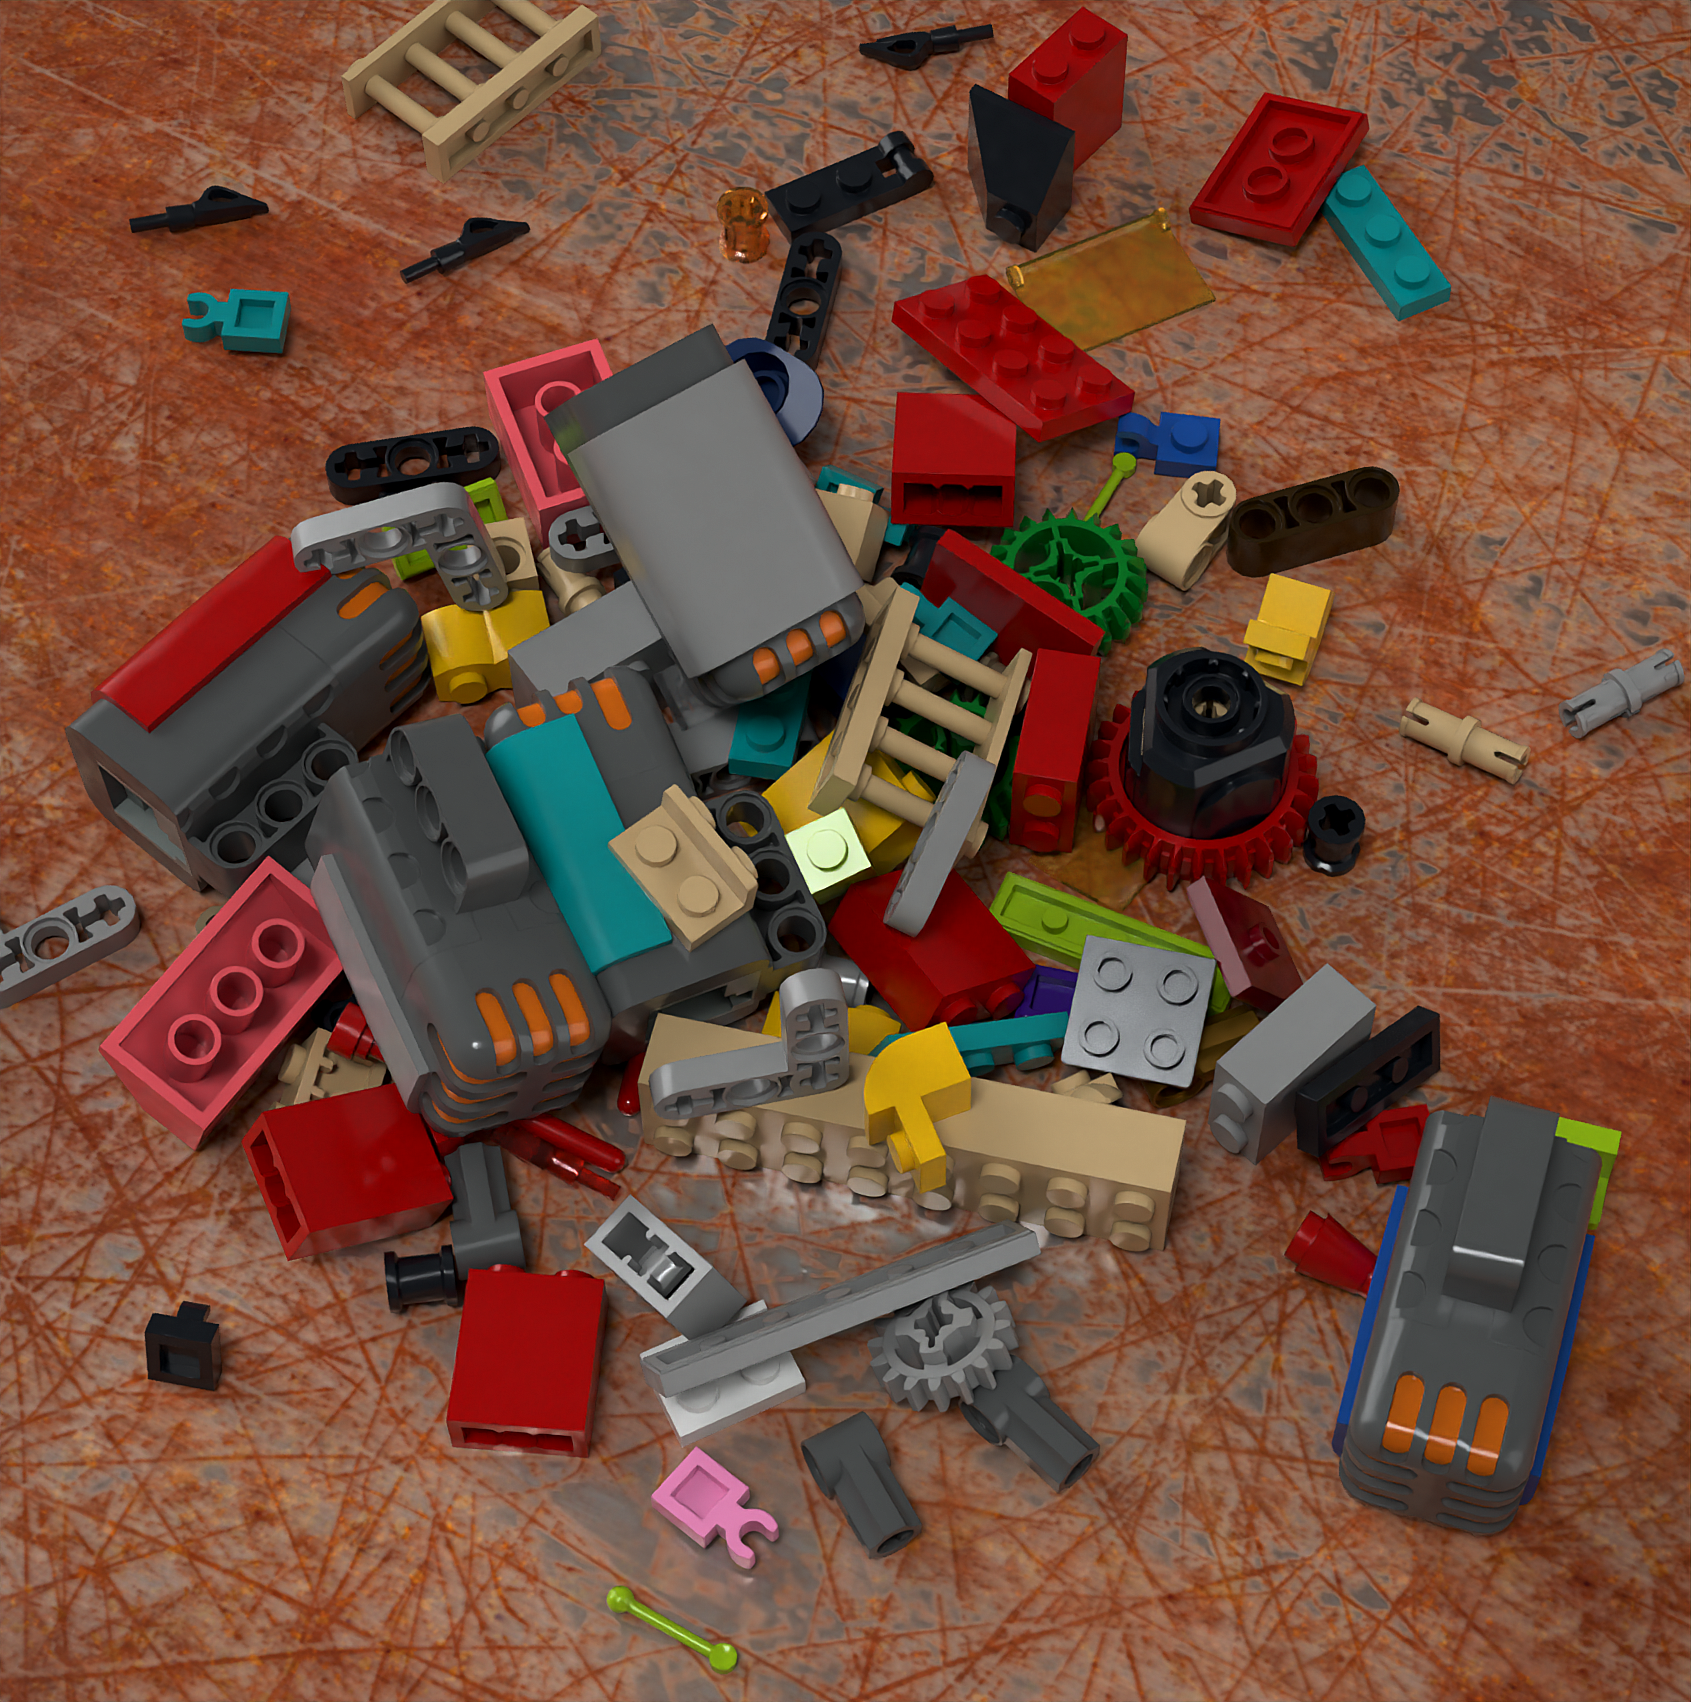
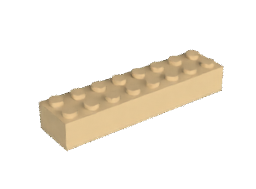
(1008, 1157)

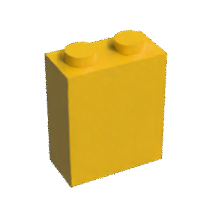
(884, 834)

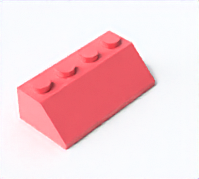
(226, 1005)

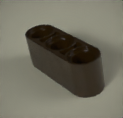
(1336, 505)

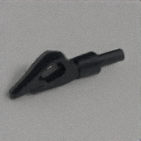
(910, 49)
(214, 207)
(476, 239)

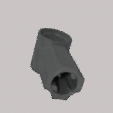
(483, 1225)
(1031, 1425)
(855, 1469)

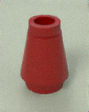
(1331, 1254)

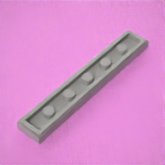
(838, 1307)

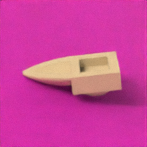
(1081, 1086)

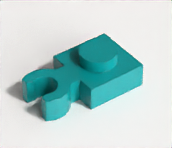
(246, 322)

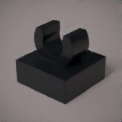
(184, 1347)

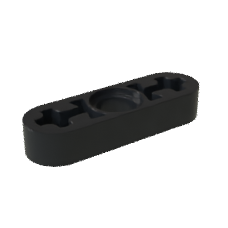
(797, 285)
(393, 451)

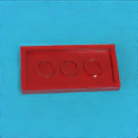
(1013, 357)

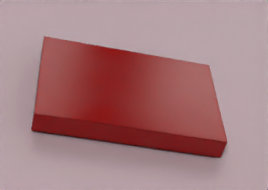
(1279, 169)
(1005, 602)

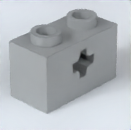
(664, 1270)

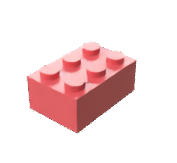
(517, 403)

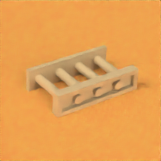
(485, 108)
(880, 683)

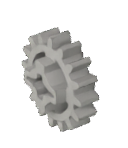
(944, 1346)

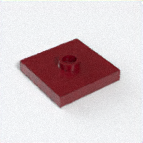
(1245, 945)

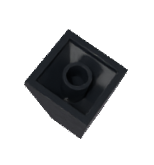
(1018, 168)

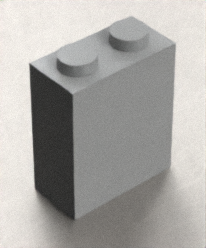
(1283, 1053)

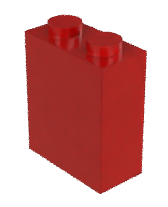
(1076, 80)
(952, 461)
(1054, 751)
(954, 968)
(346, 1171)
(528, 1362)

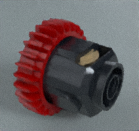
(1202, 772)

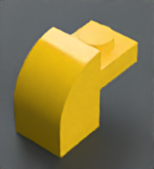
(1288, 629)
(909, 1089)

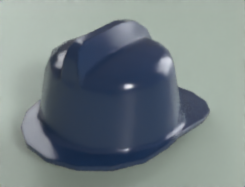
(787, 384)

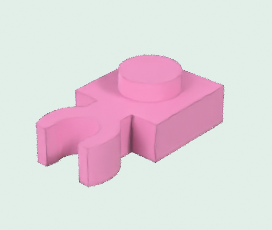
(709, 1501)

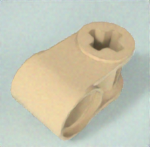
(1189, 529)

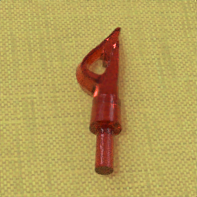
(545, 1156)

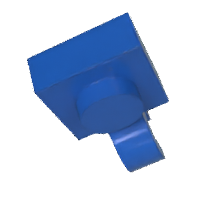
(1179, 444)

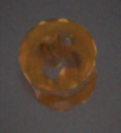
(743, 218)

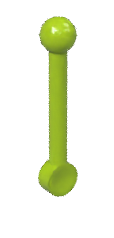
(1122, 467)
(721, 1656)

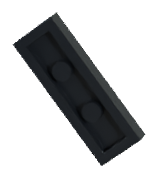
(1367, 1081)

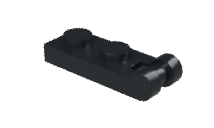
(849, 188)

